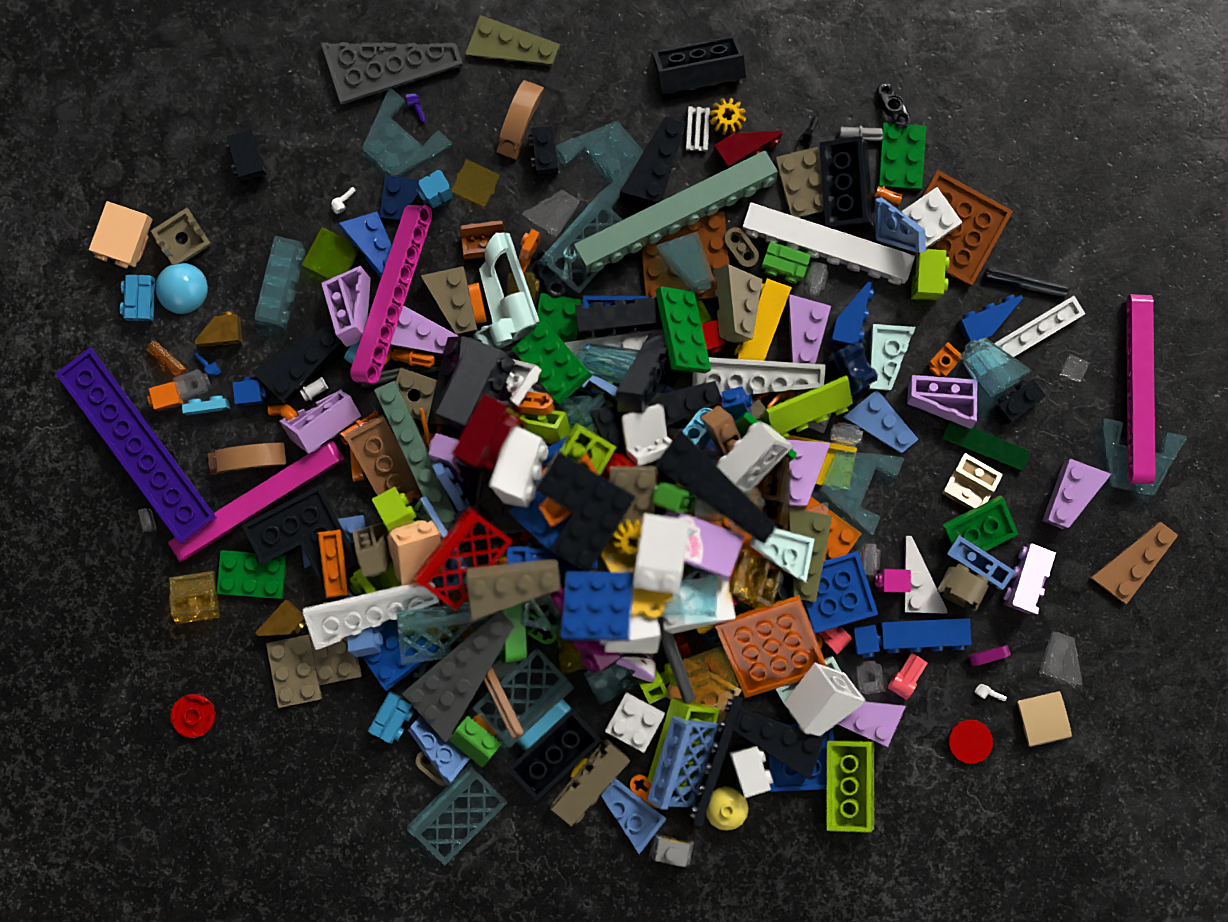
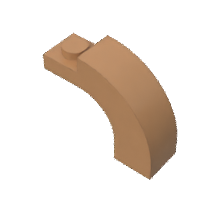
(518, 118)
(246, 457)

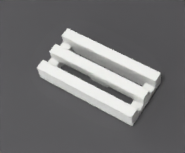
(699, 111)

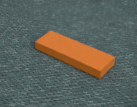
(333, 563)

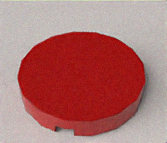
(192, 715)
(970, 741)

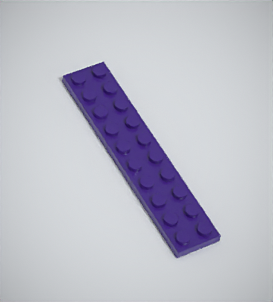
(136, 445)

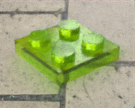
(330, 254)

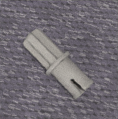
(868, 134)

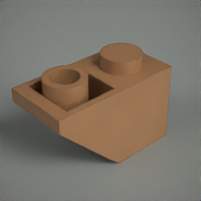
(721, 429)

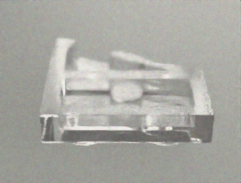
(553, 213)
(1061, 659)

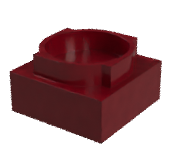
(487, 433)

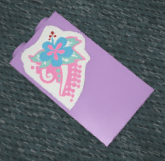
(710, 546)

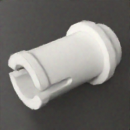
(313, 389)

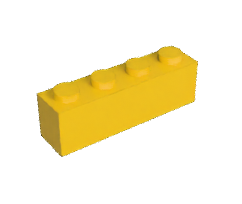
(770, 308)

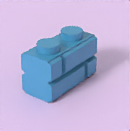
(434, 189)
(138, 298)
(391, 718)

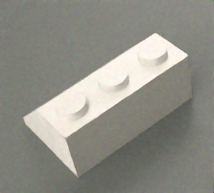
(754, 456)
(519, 468)

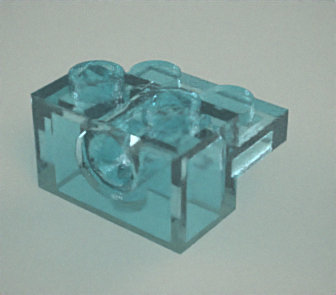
(579, 404)

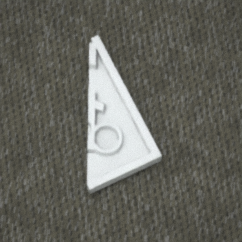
(521, 379)
(923, 592)

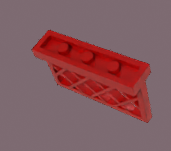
(446, 548)

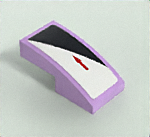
(640, 663)

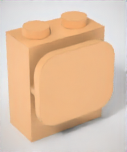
(120, 235)
(411, 547)

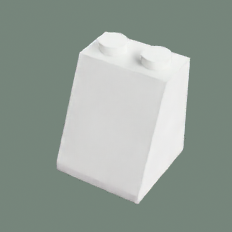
(643, 638)
(823, 699)

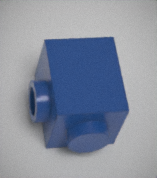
(249, 392)
(736, 402)
(866, 640)

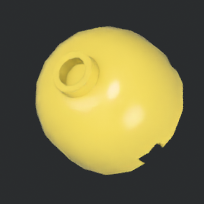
(727, 808)

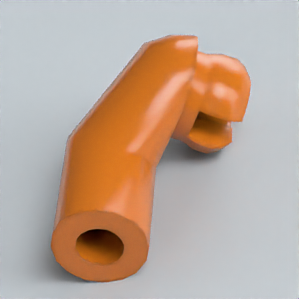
(284, 410)

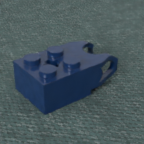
(851, 363)

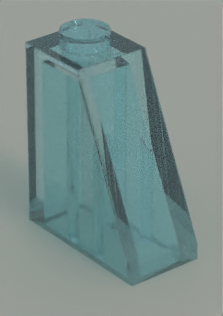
(688, 261)
(607, 361)
(993, 366)

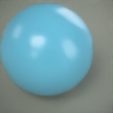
(181, 288)

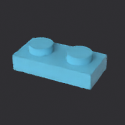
(195, 406)

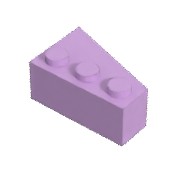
(805, 470)
(1072, 492)

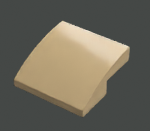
(971, 482)
(1044, 719)

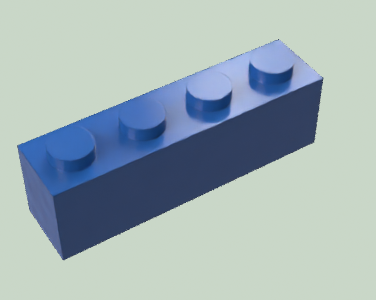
(925, 634)

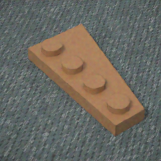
(1131, 567)

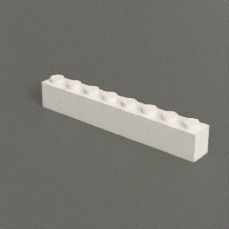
(828, 243)

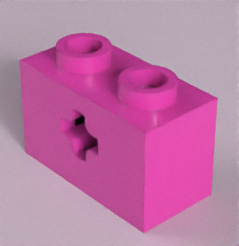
(893, 580)

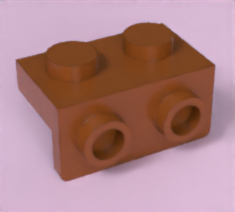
(476, 237)

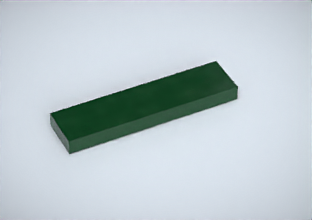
(986, 445)

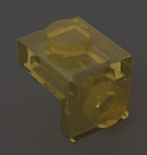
(532, 283)

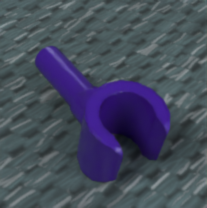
(413, 100)

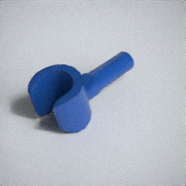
(211, 369)

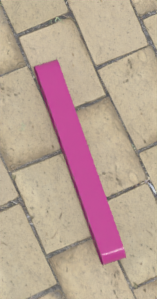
(391, 294)
(1140, 389)
(261, 498)

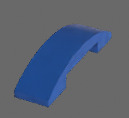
(525, 554)

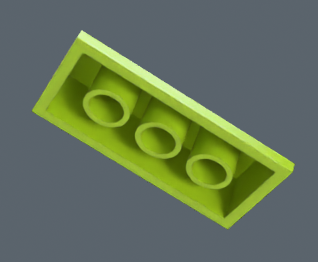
(809, 407)
(687, 711)
(850, 785)

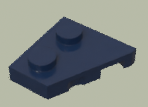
(396, 195)

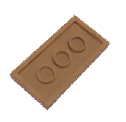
(381, 457)

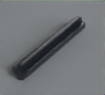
(1026, 282)

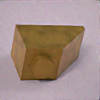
(221, 331)
(283, 621)

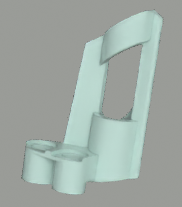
(511, 315)

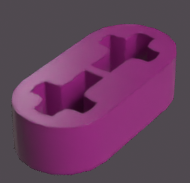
(989, 655)

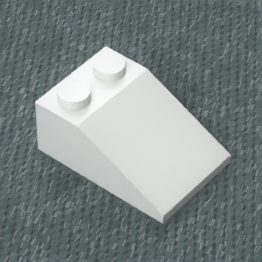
(661, 553)
(681, 622)

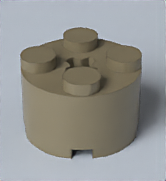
(963, 587)

